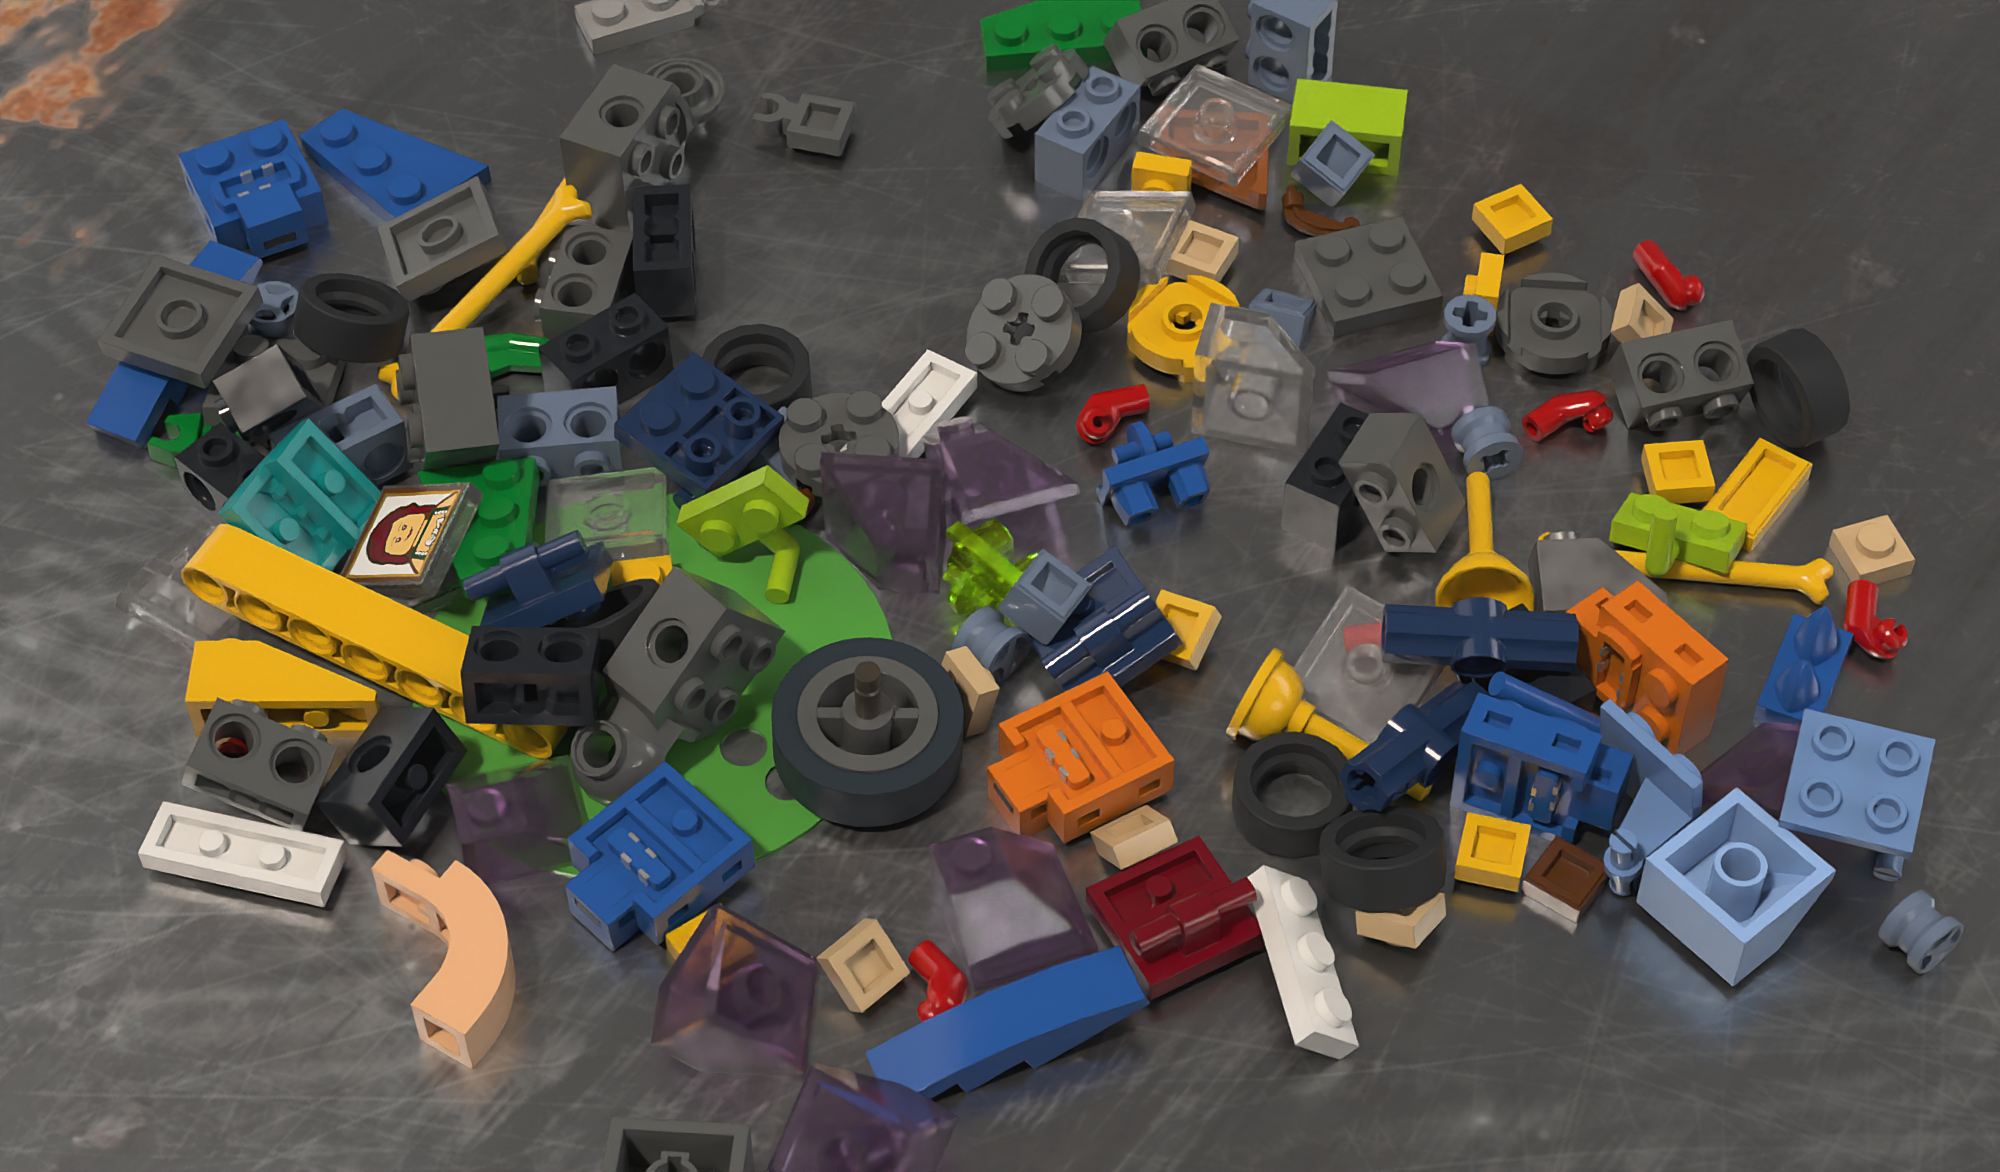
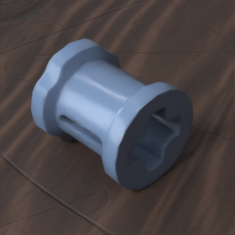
(1470, 321)

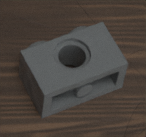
(1402, 482)

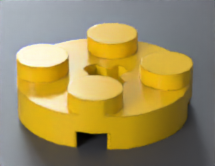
(1151, 320)

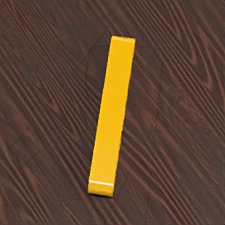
(346, 627)

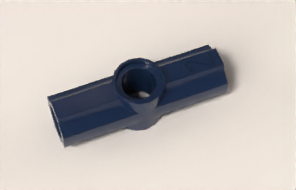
(1479, 637)
(1410, 749)

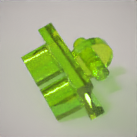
(979, 566)

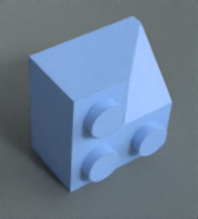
(1733, 885)

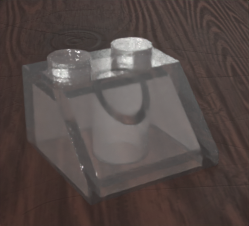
(1251, 382)

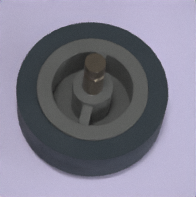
(867, 731)

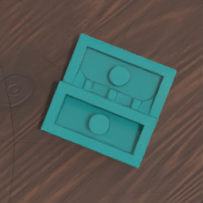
(304, 498)

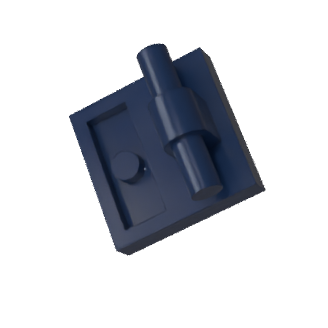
(698, 428)
(546, 583)
(1110, 629)

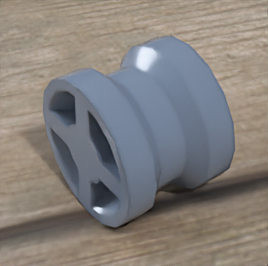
(276, 312)
(1487, 442)
(994, 643)
(1921, 931)

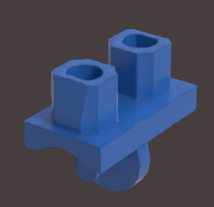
(1149, 464)

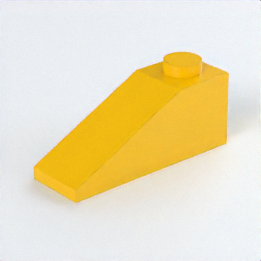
(278, 683)

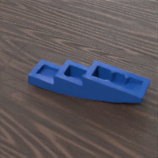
(138, 396)
(1011, 1024)

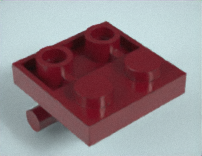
(1177, 916)

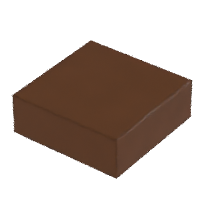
(1565, 879)

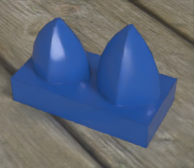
(1804, 668)

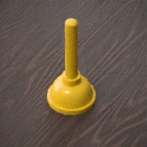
(1483, 570)
(1277, 706)

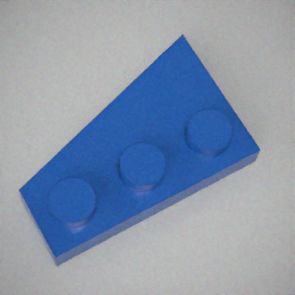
(386, 166)

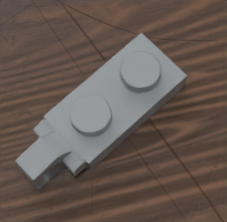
(626, 22)

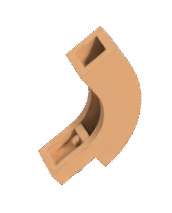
(475, 987)

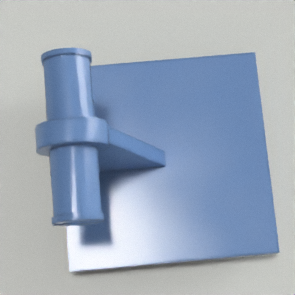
(1858, 786)
(1664, 792)

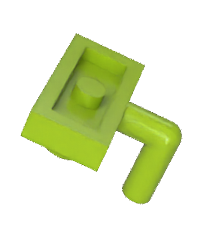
(746, 512)
(1676, 533)

